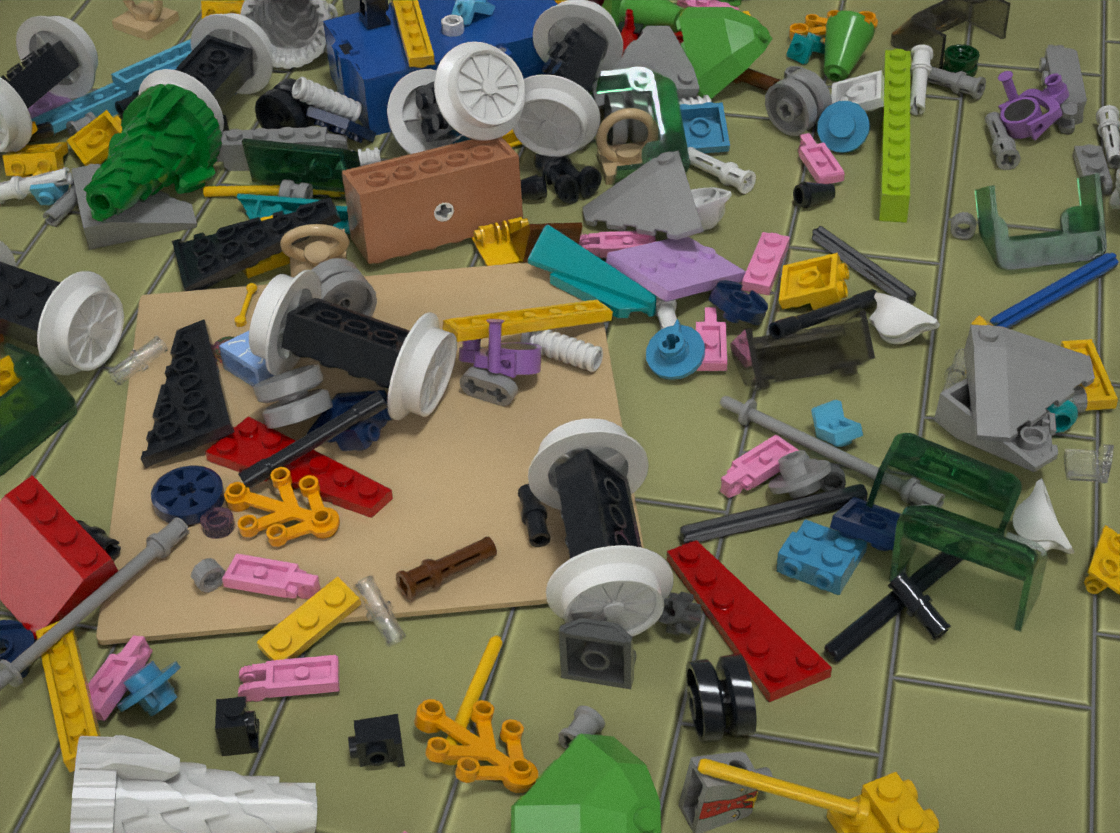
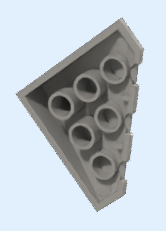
(662, 53)
(650, 200)
(146, 219)
(1017, 379)
(1030, 448)

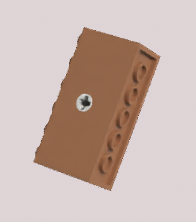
(431, 197)

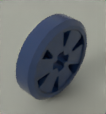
(187, 493)

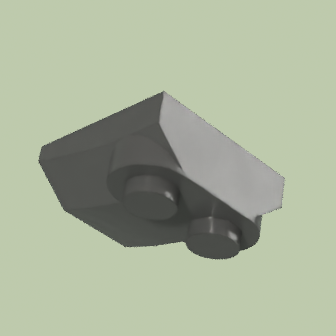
(597, 653)

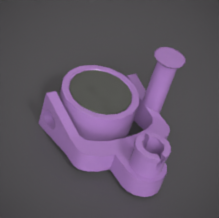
(1023, 112)
(499, 357)

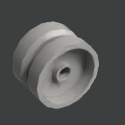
(797, 102)
(636, 129)
(346, 286)
(294, 399)

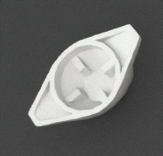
(710, 205)
(899, 321)
(1037, 521)

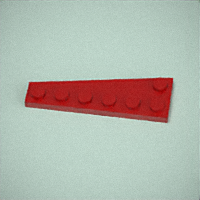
(336, 481)
(772, 651)

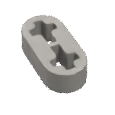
(488, 386)

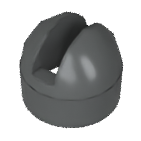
(834, 480)

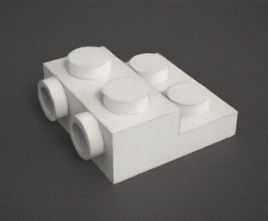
(863, 90)

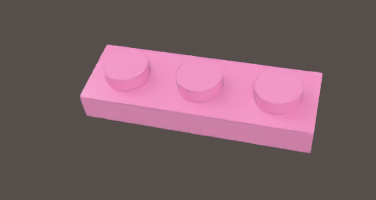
(765, 263)

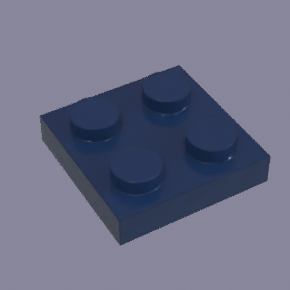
(340, 125)
(866, 523)

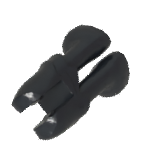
(566, 178)

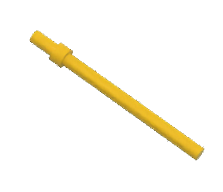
(266, 190)

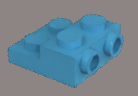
(705, 127)
(820, 557)

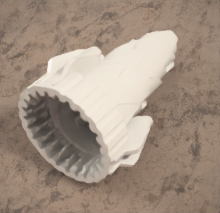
(292, 28)
(142, 789)

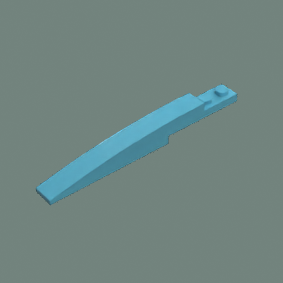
(124, 84)

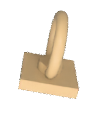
(145, 19)
(622, 154)
(322, 245)

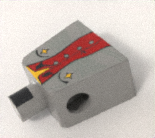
(713, 801)

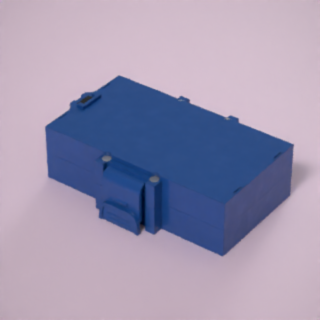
(373, 60)

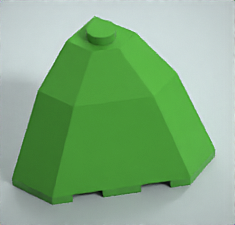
(720, 44)
(590, 790)

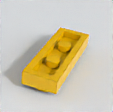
(1100, 392)
(309, 621)

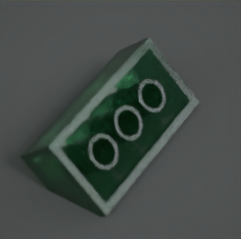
(318, 165)

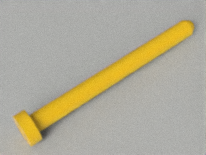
(476, 687)
(856, 809)

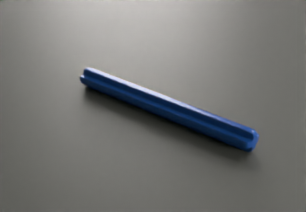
(1055, 291)

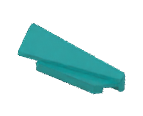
(265, 206)
(588, 276)

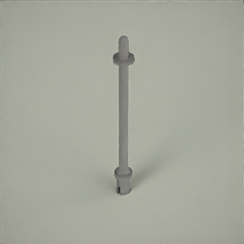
(909, 489)
(157, 546)

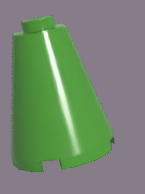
(652, 12)
(845, 43)

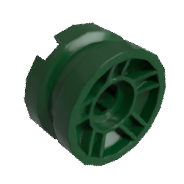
(961, 58)

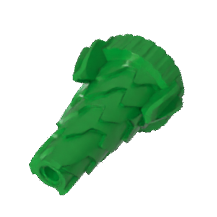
(163, 141)

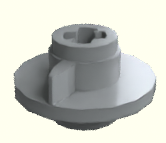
(799, 474)

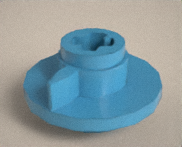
(843, 126)
(675, 352)
(150, 688)

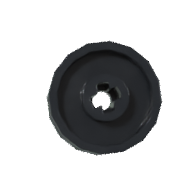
(279, 108)
(721, 698)

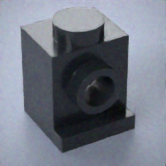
(373, 13)
(236, 727)
(377, 741)

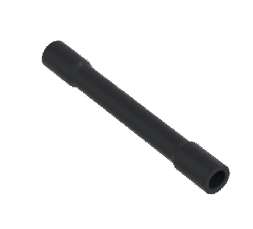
(793, 324)
(358, 413)

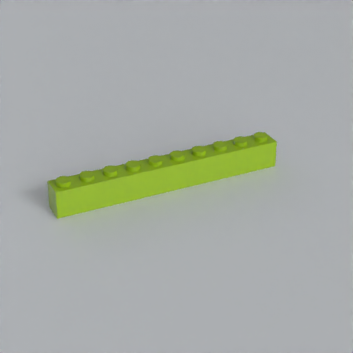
(895, 138)

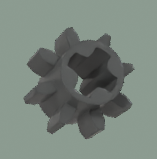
(680, 613)

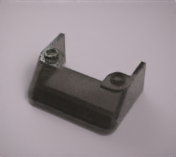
(929, 24)
(803, 354)

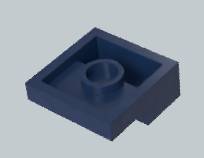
(363, 433)

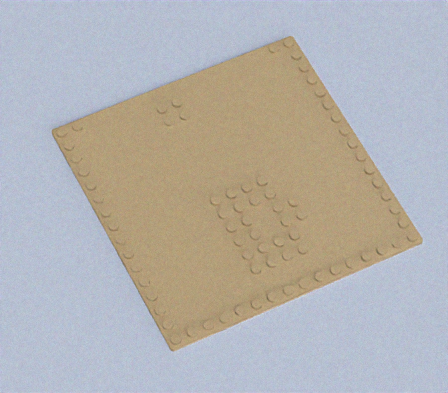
(447, 471)

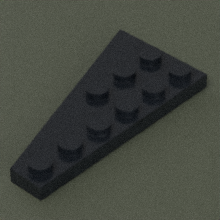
(243, 244)
(192, 401)

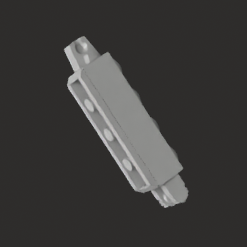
(1065, 63)
(233, 153)

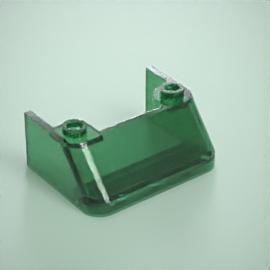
(664, 108)
(1079, 240)
(31, 408)
(950, 471)
(972, 542)

